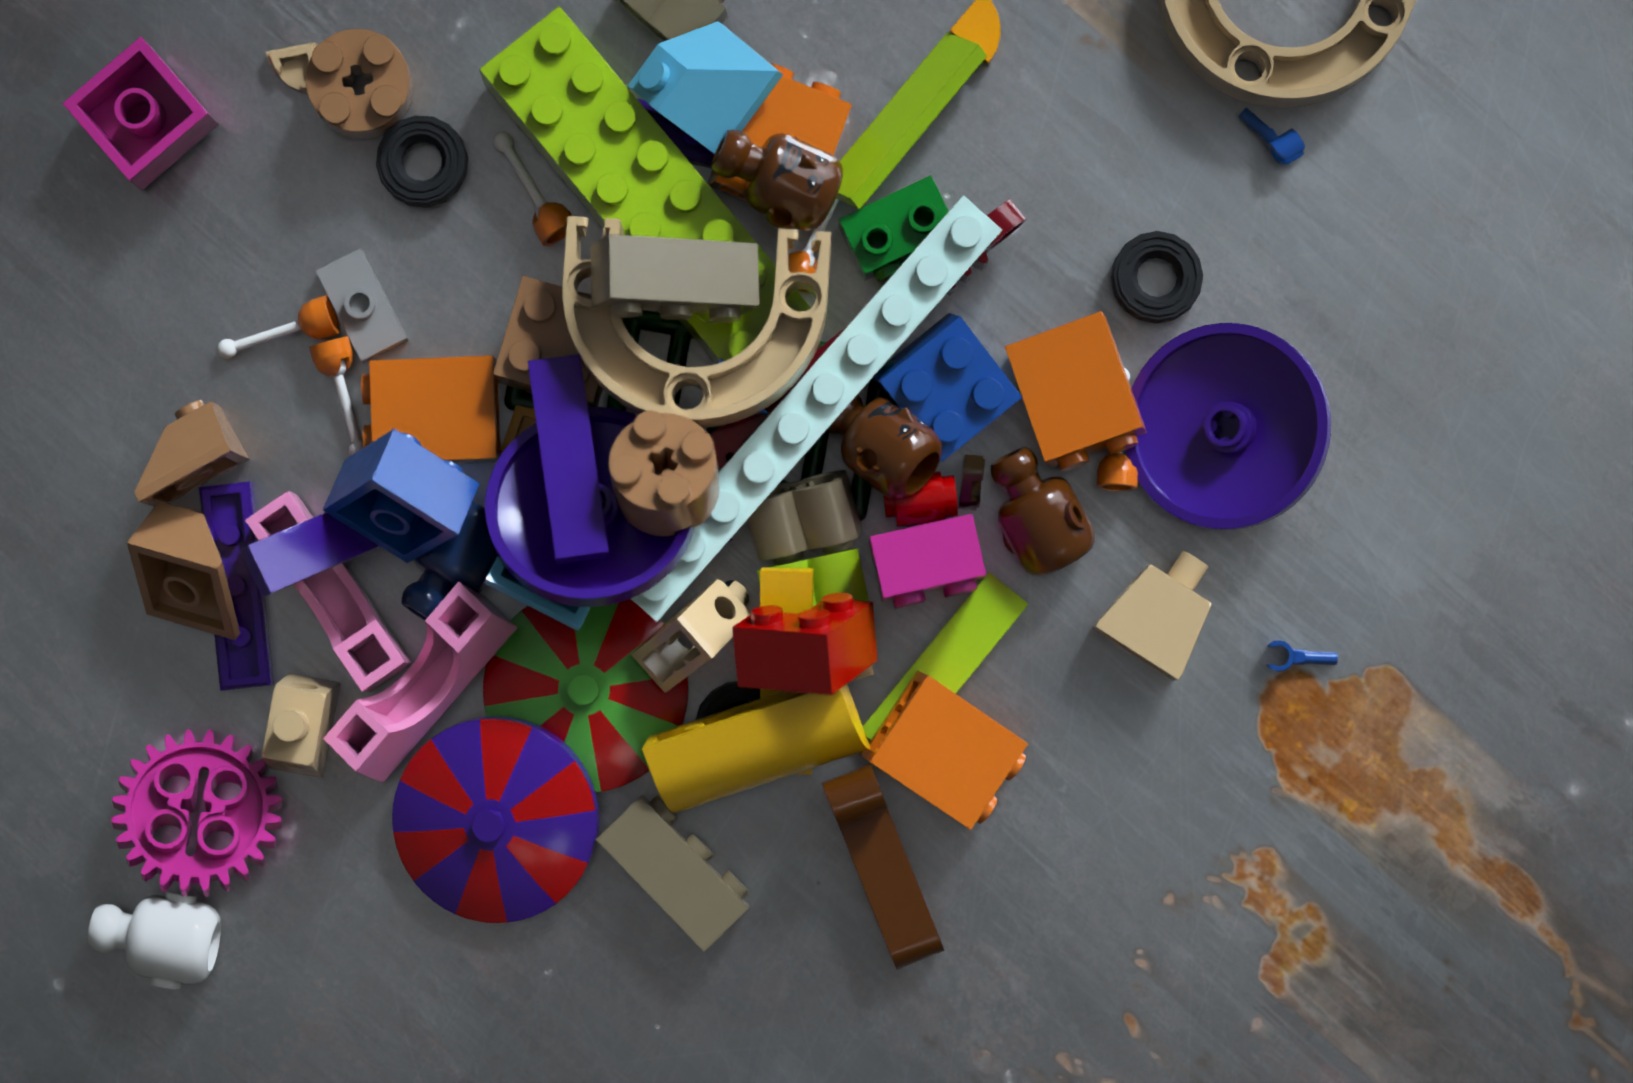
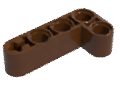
(883, 866)

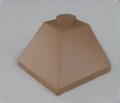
(190, 454)
(182, 571)

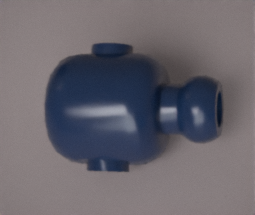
(461, 559)

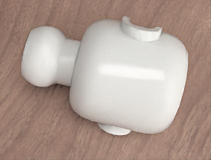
(164, 938)

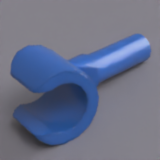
(1282, 148)
(1302, 657)

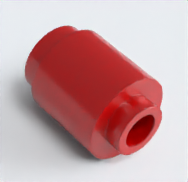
(928, 505)

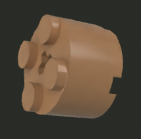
(334, 67)
(664, 473)

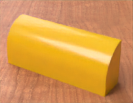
(752, 746)

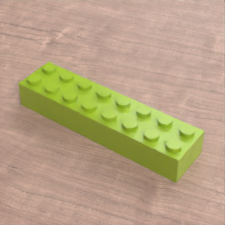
(620, 159)

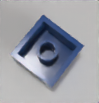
(948, 383)
(401, 496)

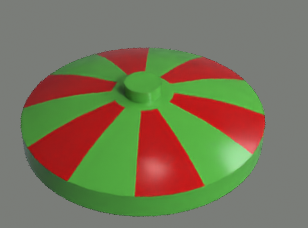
(586, 687)

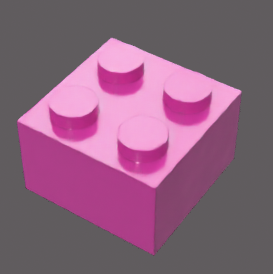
(140, 114)
(926, 560)

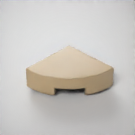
(292, 64)

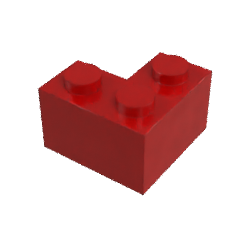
(806, 650)

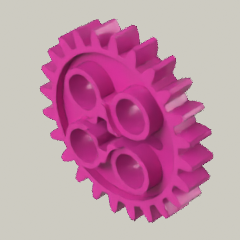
(243, 817)

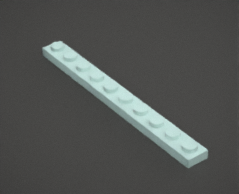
(829, 389)

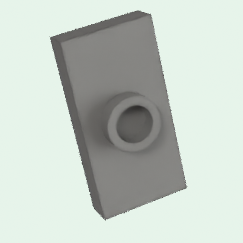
(361, 305)

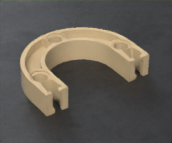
(1287, 75)
(730, 388)

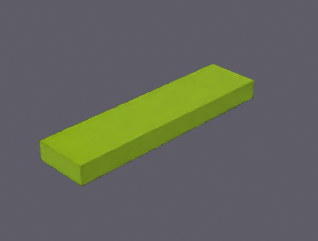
(907, 117)
(960, 643)

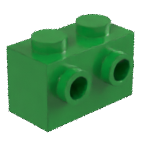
(892, 228)

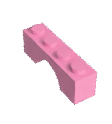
(339, 604)
(388, 725)

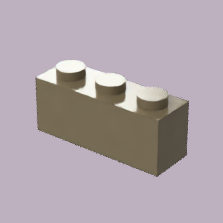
(674, 277)
(675, 871)

